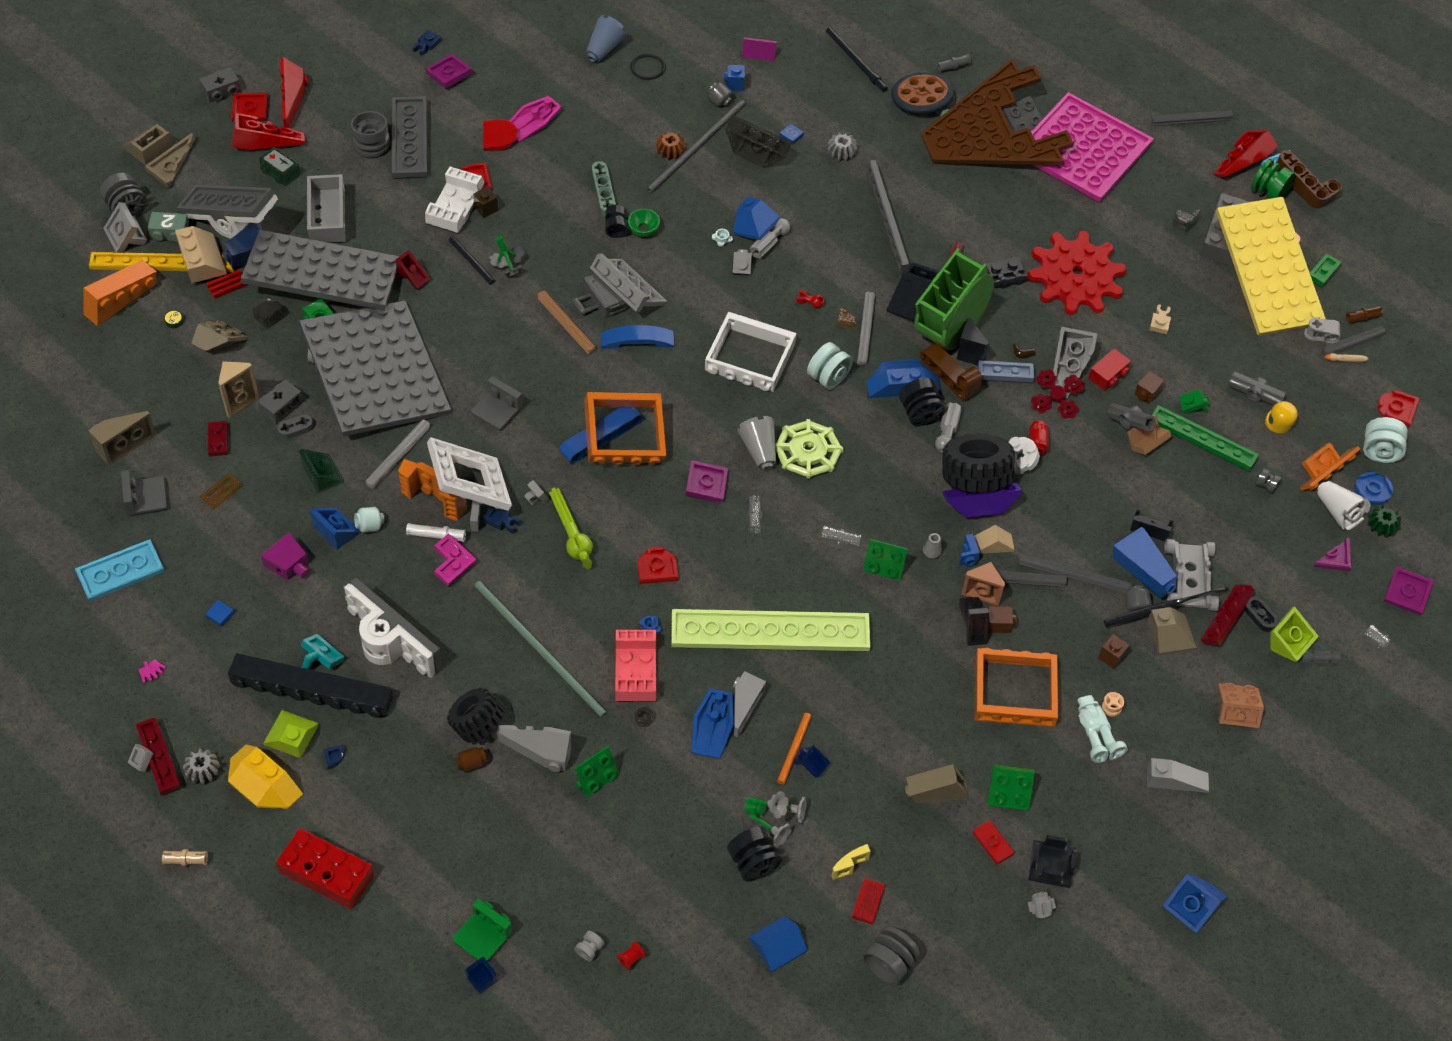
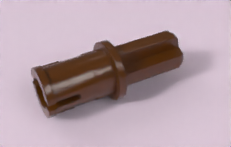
(1364, 314)

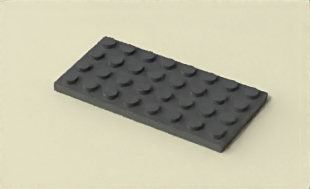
(320, 270)

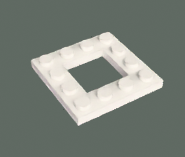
(445, 454)

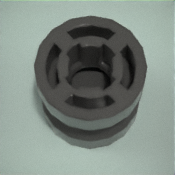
(1271, 484)

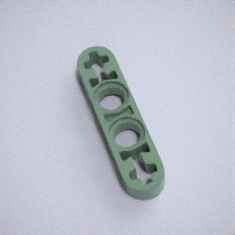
(602, 189)

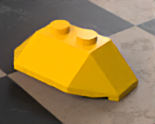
(262, 779)

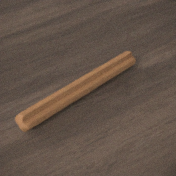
(566, 322)

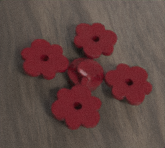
(1057, 393)

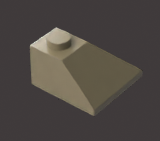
(1170, 631)

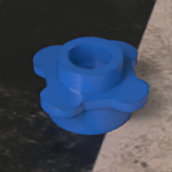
(650, 620)

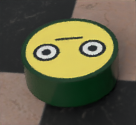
(173, 319)

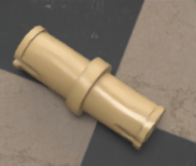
(184, 857)

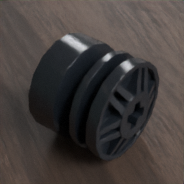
(922, 402)
(754, 853)

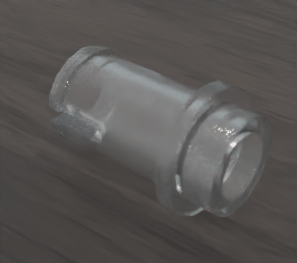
(1378, 637)

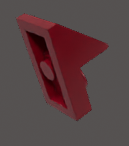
(410, 268)

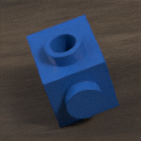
(735, 77)

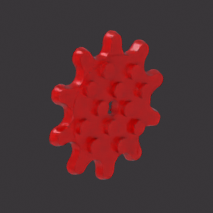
(1072, 288)

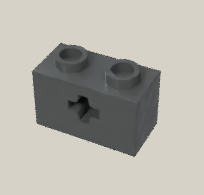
(220, 84)
(280, 401)

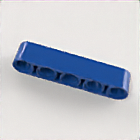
(606, 431)

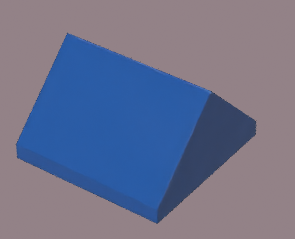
(333, 526)
(779, 943)

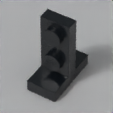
(976, 620)

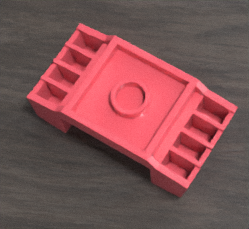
(635, 665)

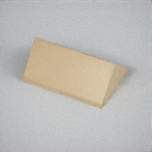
(237, 386)

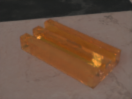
(223, 493)

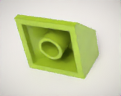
(291, 734)

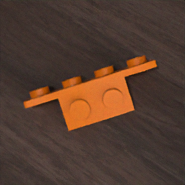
(1323, 462)

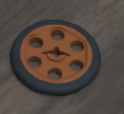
(922, 93)

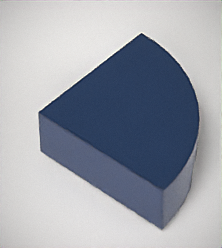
(334, 755)

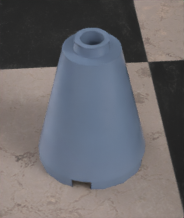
(605, 37)

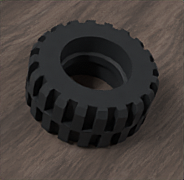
(978, 463)

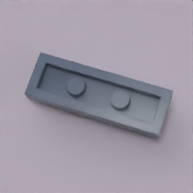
(1006, 371)

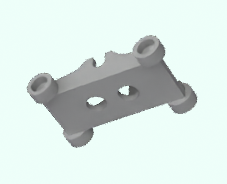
(1198, 557)

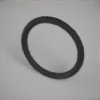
(647, 55)

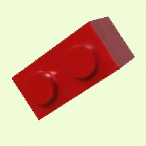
(1109, 370)

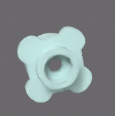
(722, 237)

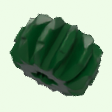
(1384, 521)

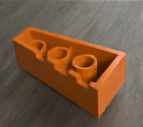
(116, 291)

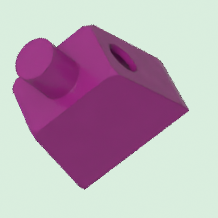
(286, 558)

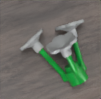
(778, 806)

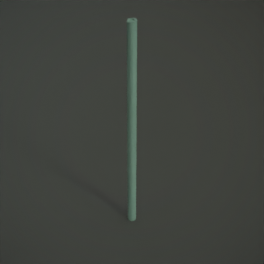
(541, 649)

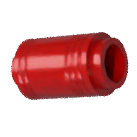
(1039, 436)

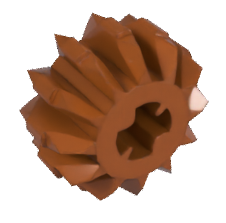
(670, 145)

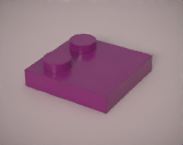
(449, 71)
(706, 481)
(1408, 590)

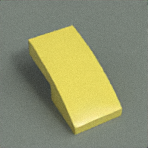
(846, 864)

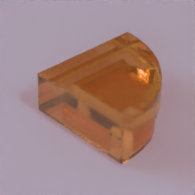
(846, 319)

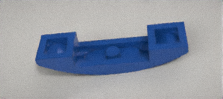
(637, 335)

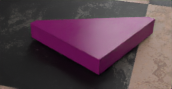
(1337, 558)

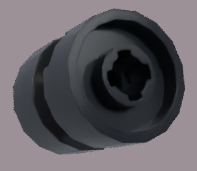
(616, 221)

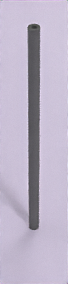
(695, 146)

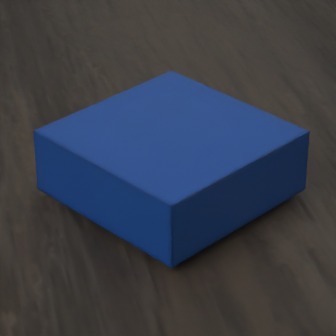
(219, 613)

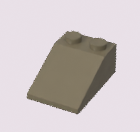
(121, 435)

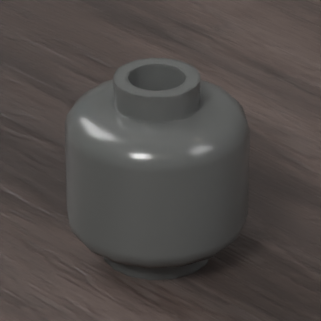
(719, 94)
(1137, 598)

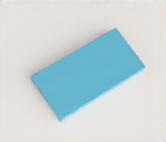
(119, 570)

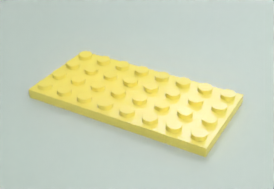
(1270, 265)

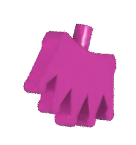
(150, 670)

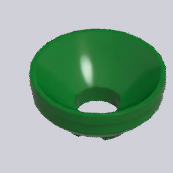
(643, 217)

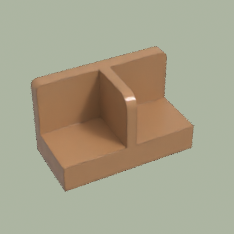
(1145, 441)

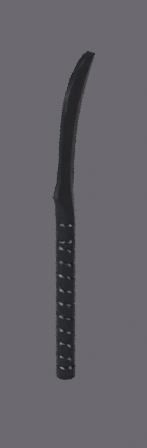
(1147, 610)

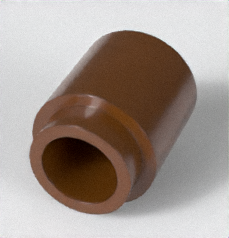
(471, 759)

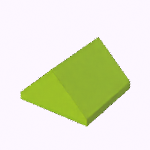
(1292, 636)

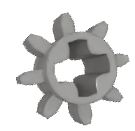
(1041, 904)

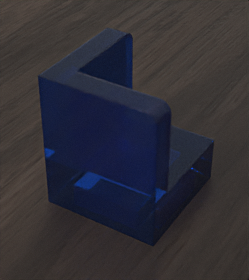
(481, 975)

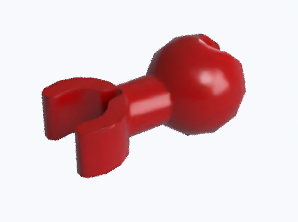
(816, 301)

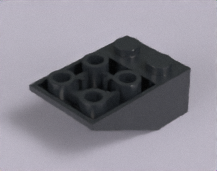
(910, 289)

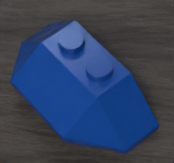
(894, 375)

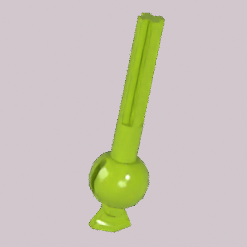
(578, 545)

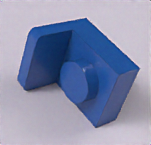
(970, 551)

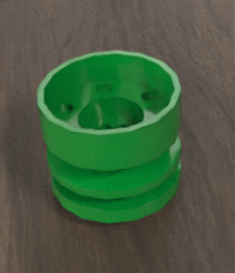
(1271, 179)

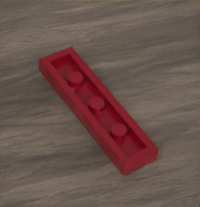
(1227, 615)
(160, 760)

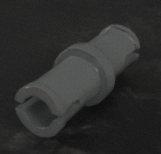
(954, 63)

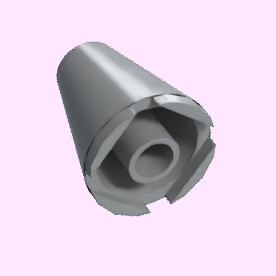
(759, 440)

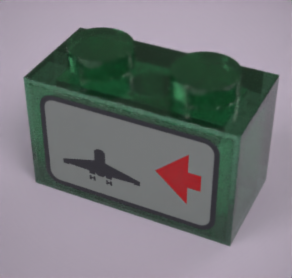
(279, 166)

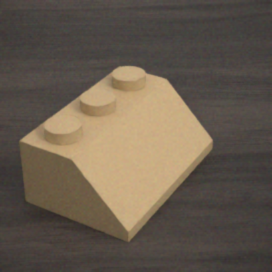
(200, 254)

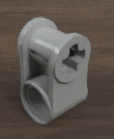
(1325, 330)

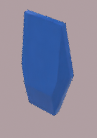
(712, 724)

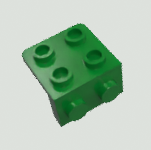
(483, 931)

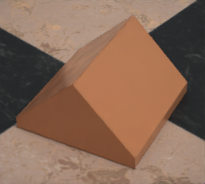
(984, 583)

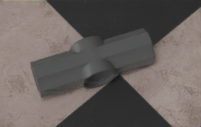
(1256, 388)
(1131, 417)

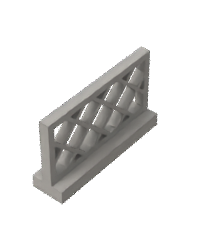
(626, 283)

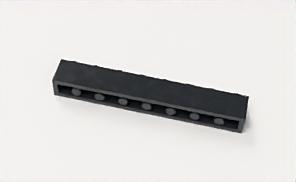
(310, 685)

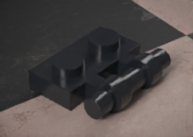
(1005, 268)

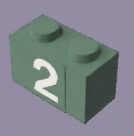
(163, 225)

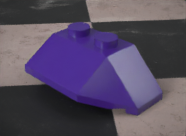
(980, 504)

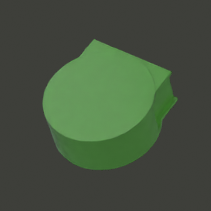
(954, 295)

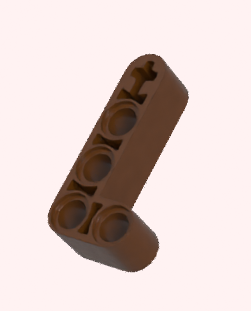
(1307, 184)
(960, 381)

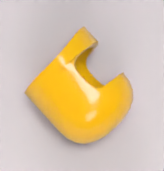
(1284, 417)

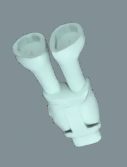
(1095, 721)

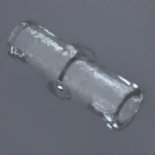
(754, 514)
(841, 535)

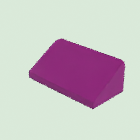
(759, 49)

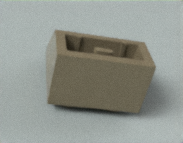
(149, 144)

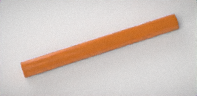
(794, 748)

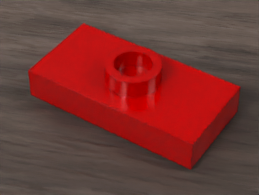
(993, 842)

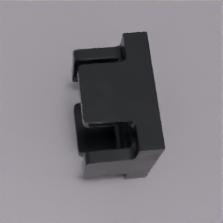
(1052, 861)

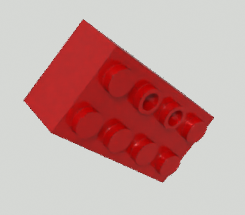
(347, 872)

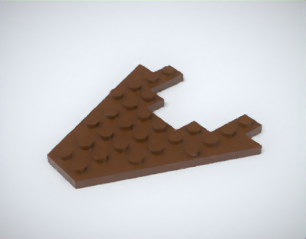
(979, 132)

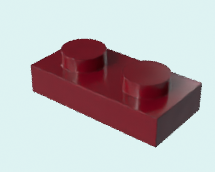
(217, 438)

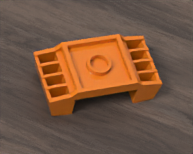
(422, 476)

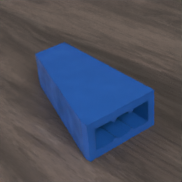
(1144, 561)

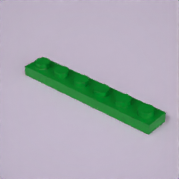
(1205, 438)

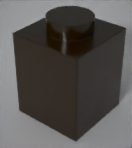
(485, 202)

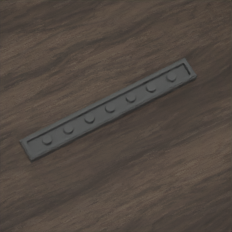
(887, 216)

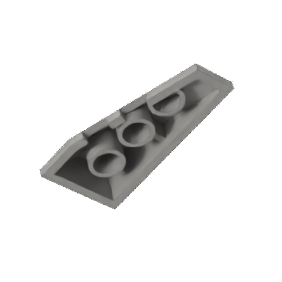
(1072, 353)
(547, 746)

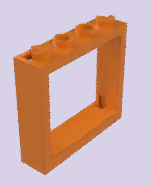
(632, 400)
(1014, 714)

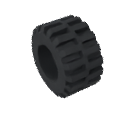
(475, 715)

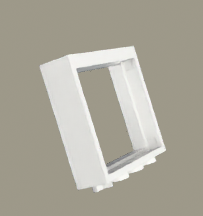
(758, 330)

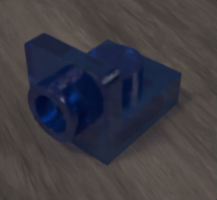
(812, 760)

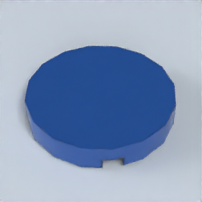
(1378, 492)

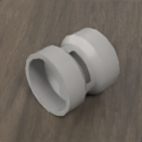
(589, 946)

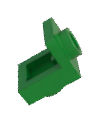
(1194, 401)

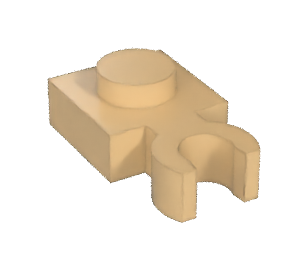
(1160, 320)

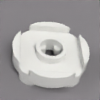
(1030, 452)

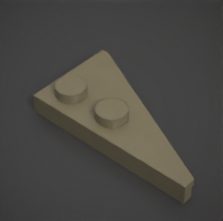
(168, 163)

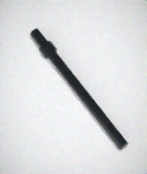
(874, 77)

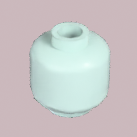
(368, 519)

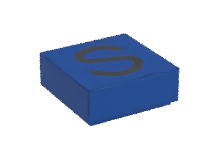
(791, 133)

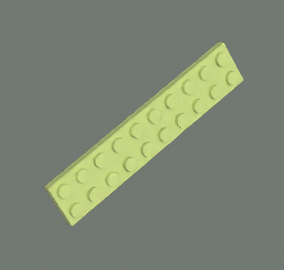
(770, 630)

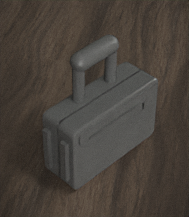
(603, 297)

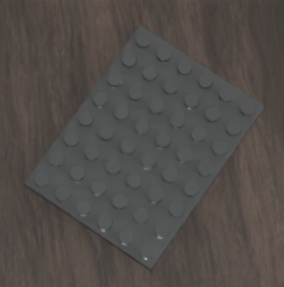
(374, 368)

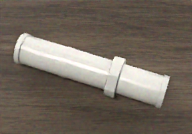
(435, 532)

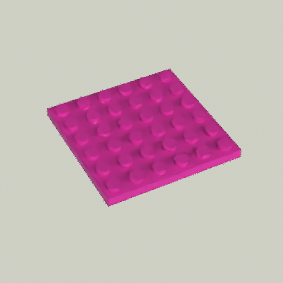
(1101, 148)

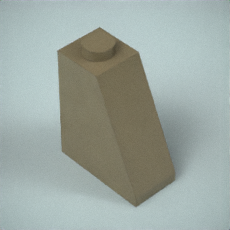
(937, 785)

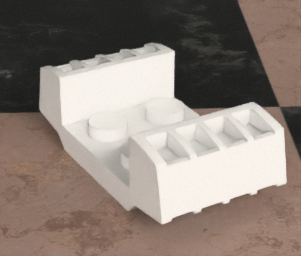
(455, 200)

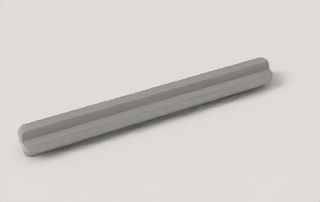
(866, 328)
(397, 454)

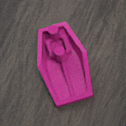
(534, 116)

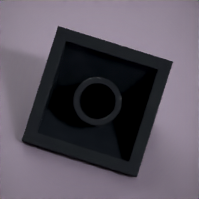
(972, 344)

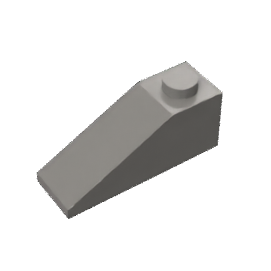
(747, 695)
(1176, 776)

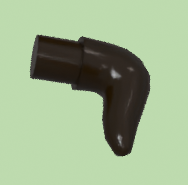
(1023, 353)

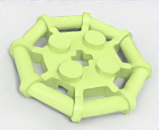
(808, 457)

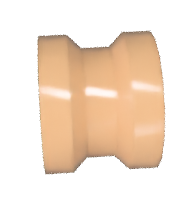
(1113, 699)

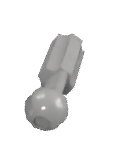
(762, 246)
(948, 425)

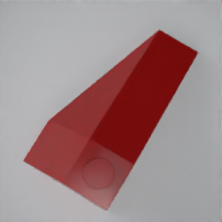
(1249, 149)

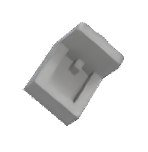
(742, 262)

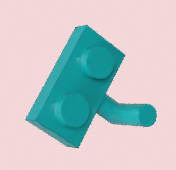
(322, 651)

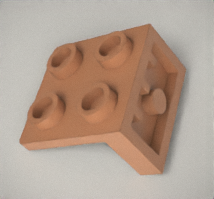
(1240, 705)

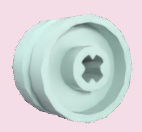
(829, 365)
(1385, 440)

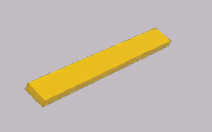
(157, 261)

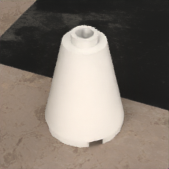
(1343, 504)

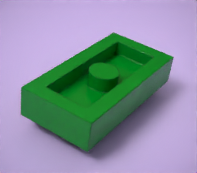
(1324, 270)

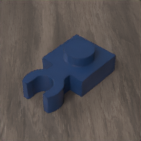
(427, 41)
(500, 518)

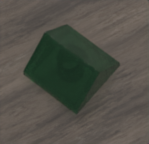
(320, 470)

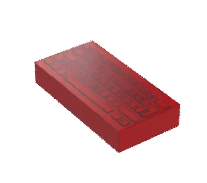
(868, 901)

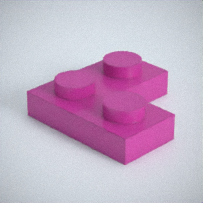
(456, 562)

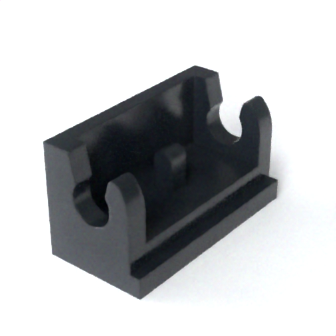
(1154, 528)

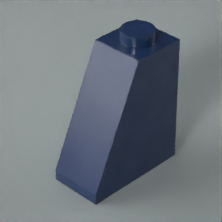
(239, 247)

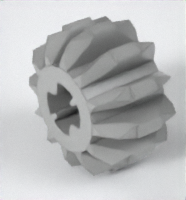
(842, 146)
(197, 773)

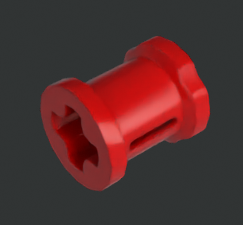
(631, 955)

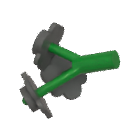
(500, 261)

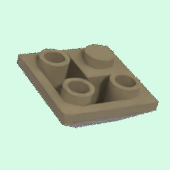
(216, 335)

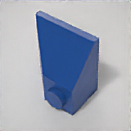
(754, 219)
(1194, 902)

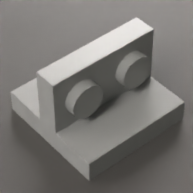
(123, 229)

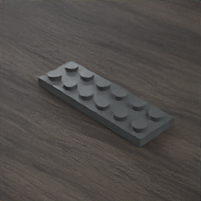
(409, 137)

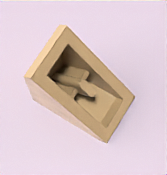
(994, 540)

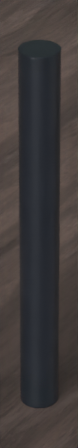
(471, 260)

